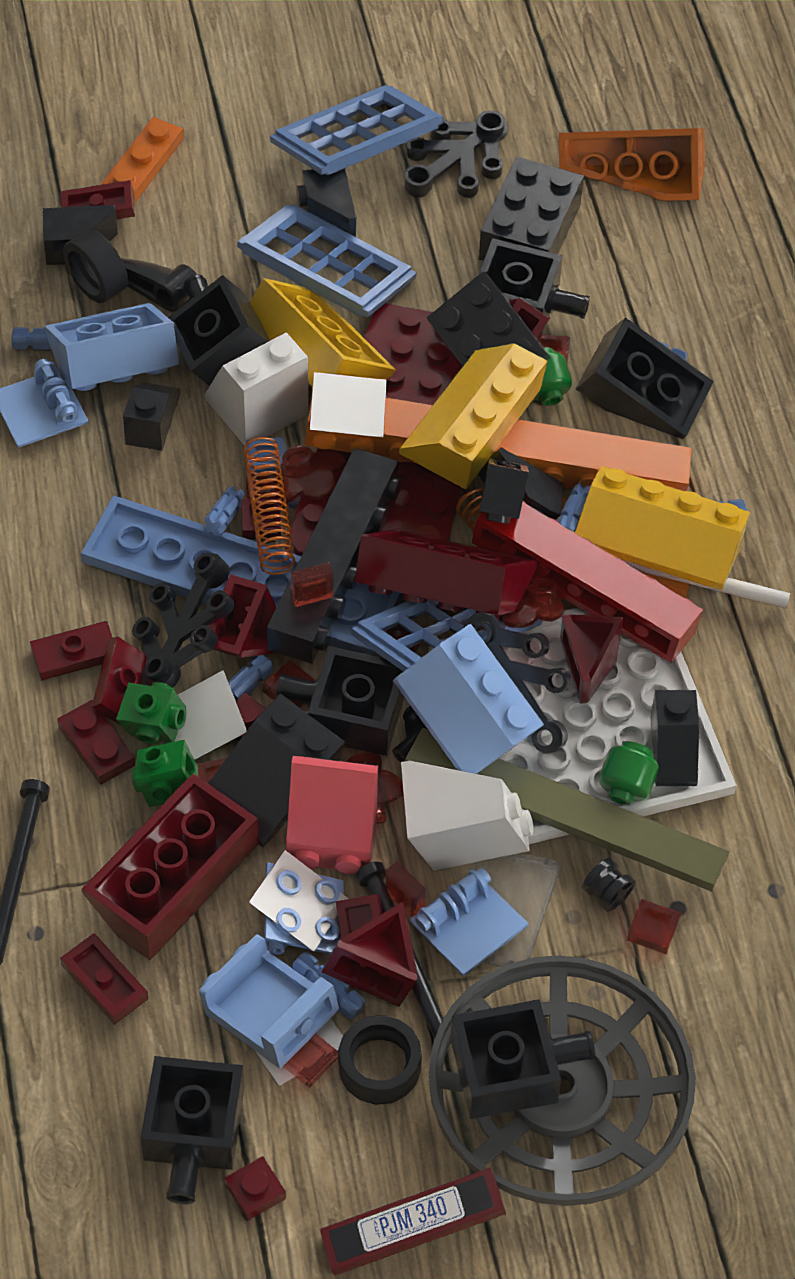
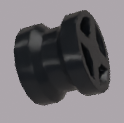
(608, 884)

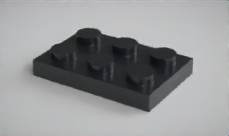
(482, 319)

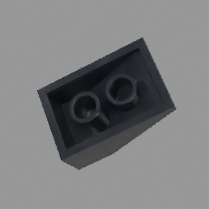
(644, 381)
(260, 764)

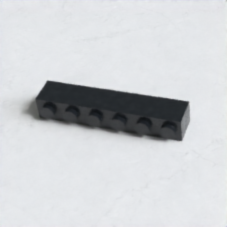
(353, 510)

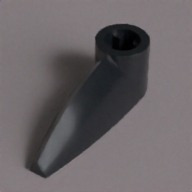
(159, 283)

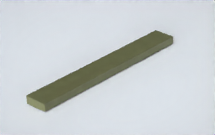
(596, 819)

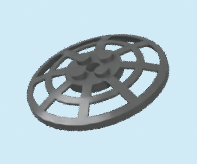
(591, 1080)

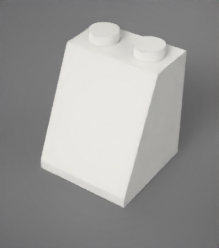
(262, 389)
(461, 816)

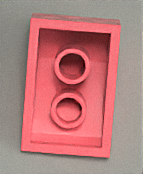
(332, 813)

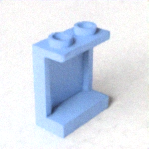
(267, 1002)

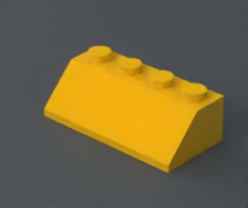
(318, 330)
(476, 412)
(663, 527)

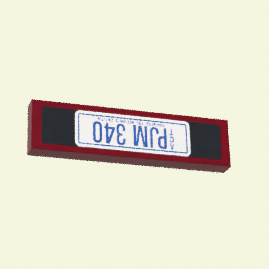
(412, 1221)

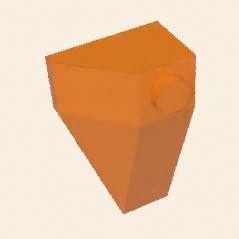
(650, 162)

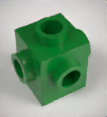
(152, 712)
(162, 771)

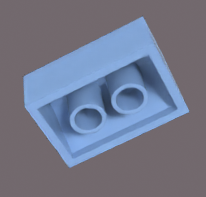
(113, 346)
(468, 701)

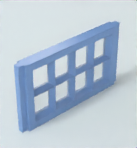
(402, 105)
(274, 227)
(372, 634)

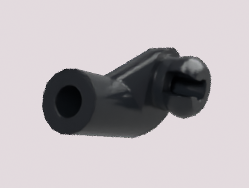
(413, 726)

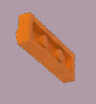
(146, 155)

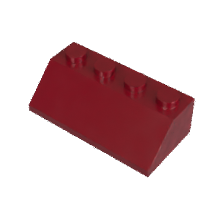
(443, 572)
(172, 865)

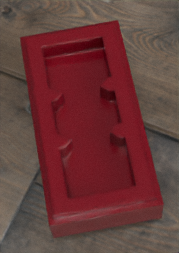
(71, 650)
(120, 666)

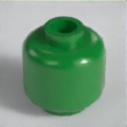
(556, 380)
(628, 773)

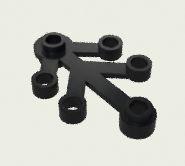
(487, 129)
(165, 663)
(523, 672)

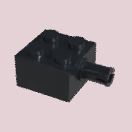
(532, 277)
(215, 326)
(351, 698)
(511, 1059)
(192, 1119)

